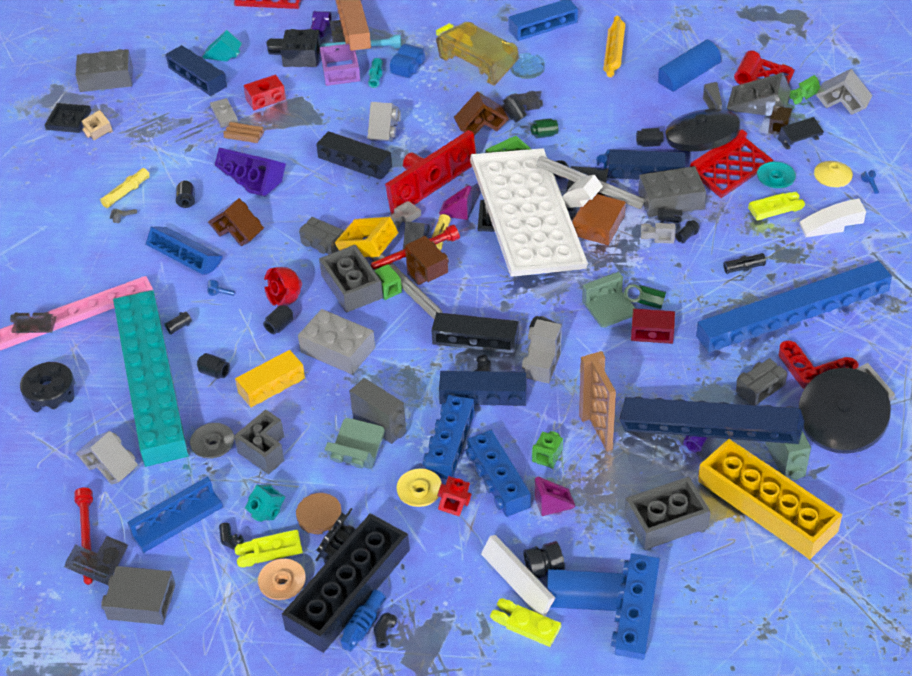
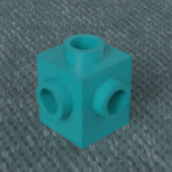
(264, 503)

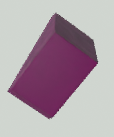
(459, 204)
(552, 497)

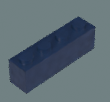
(196, 70)
(632, 163)
(484, 387)

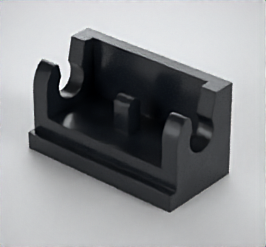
(799, 131)

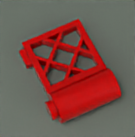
(751, 68)

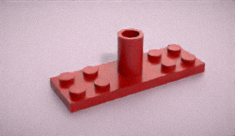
(430, 173)

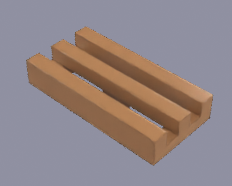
(243, 132)

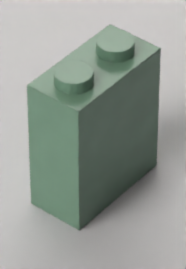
(791, 458)

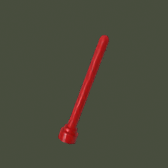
(450, 234)
(83, 498)

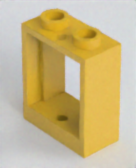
(379, 233)

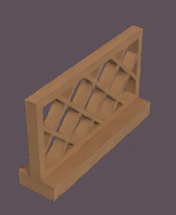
(597, 397)

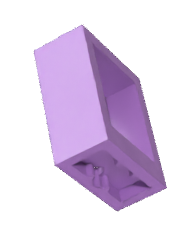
(343, 73)

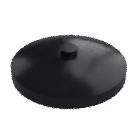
(703, 130)
(845, 410)

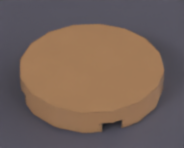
(318, 513)

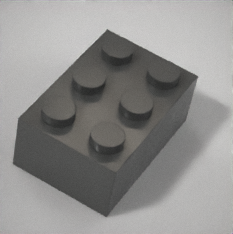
(104, 70)
(673, 190)
(350, 278)
(667, 513)

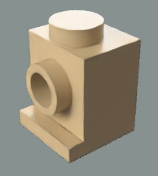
(96, 125)

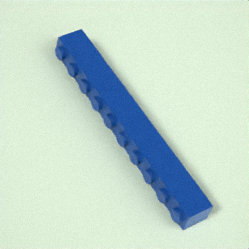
(793, 306)

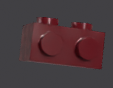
(649, 325)

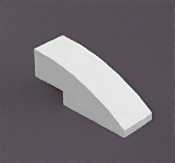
(582, 191)
(834, 218)

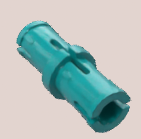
(375, 72)

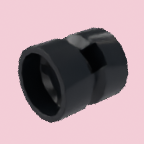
(540, 560)

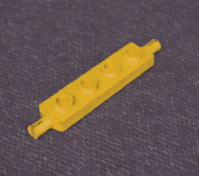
(614, 46)

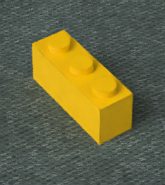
(270, 378)

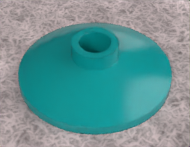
(776, 175)

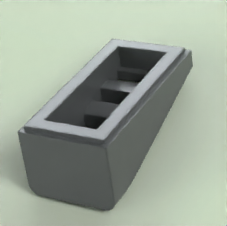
(712, 96)

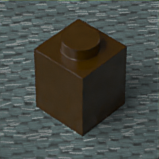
(780, 117)

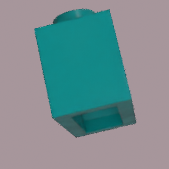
(223, 48)

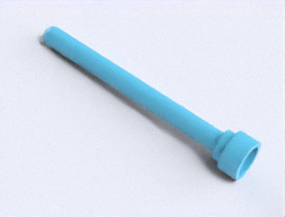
(394, 41)

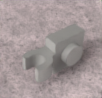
(405, 213)
(660, 233)

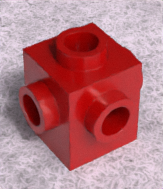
(454, 495)

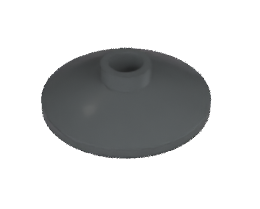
(212, 440)

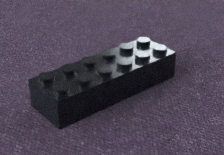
(345, 582)

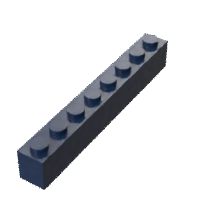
(712, 420)

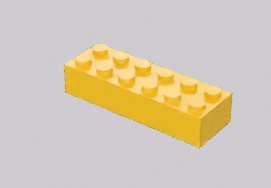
(769, 498)

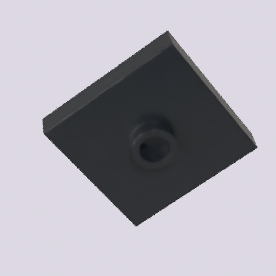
(67, 117)

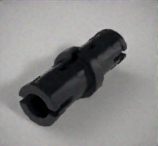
(744, 263)

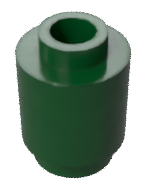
(544, 128)

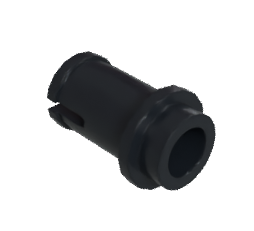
(669, 215)
(690, 228)
(178, 322)

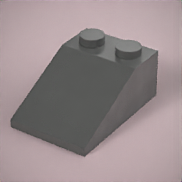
(760, 95)

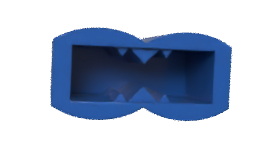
(407, 60)

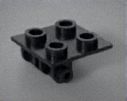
(335, 538)

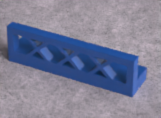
(175, 517)

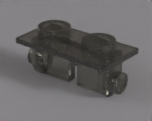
(530, 99)
(36, 324)

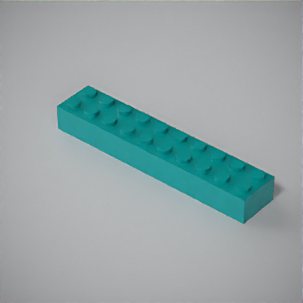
(150, 379)

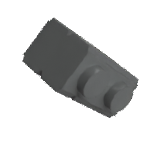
(320, 235)
(761, 381)

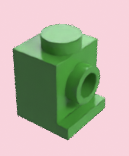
(390, 281)
(550, 445)

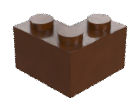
(480, 112)
(237, 221)
(425, 260)

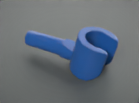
(603, 159)
(865, 178)
(214, 289)

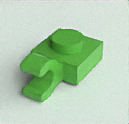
(806, 89)

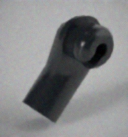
(483, 363)
(227, 538)
(386, 620)

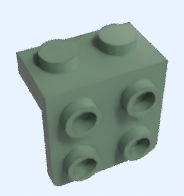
(606, 300)
(356, 443)

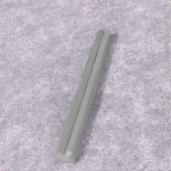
(574, 175)
(413, 291)

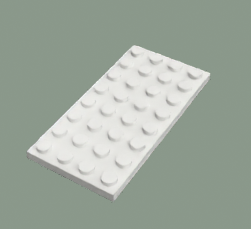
(527, 213)

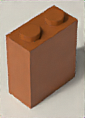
(599, 219)

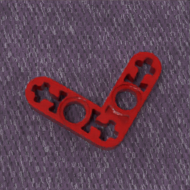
(809, 371)

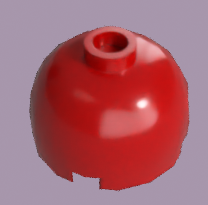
(283, 286)

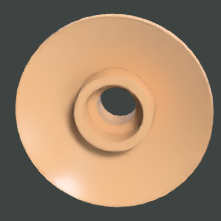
(279, 572)

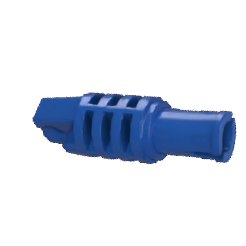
(362, 621)

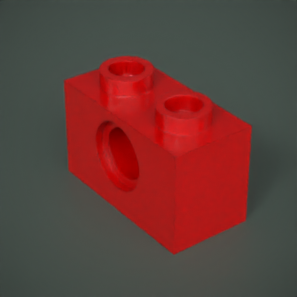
(264, 92)

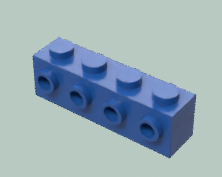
(449, 436)
(498, 473)
(637, 606)

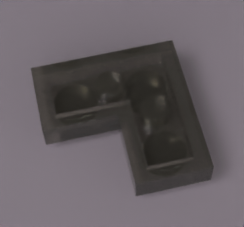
(97, 565)

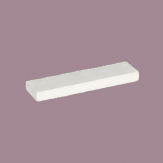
(517, 575)

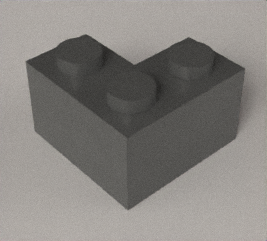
(260, 441)

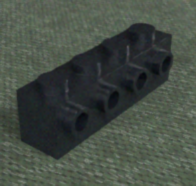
(354, 155)
(472, 331)

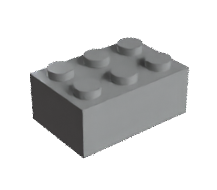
(336, 341)

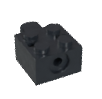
(297, 48)

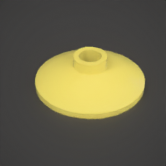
(833, 173)
(415, 481)

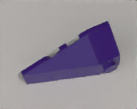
(253, 172)

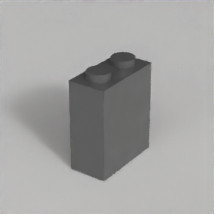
(378, 407)
(138, 595)

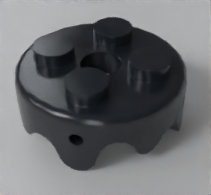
(47, 395)

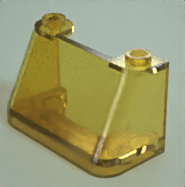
(478, 48)

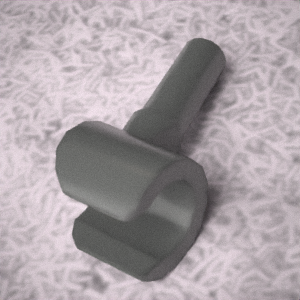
(117, 214)

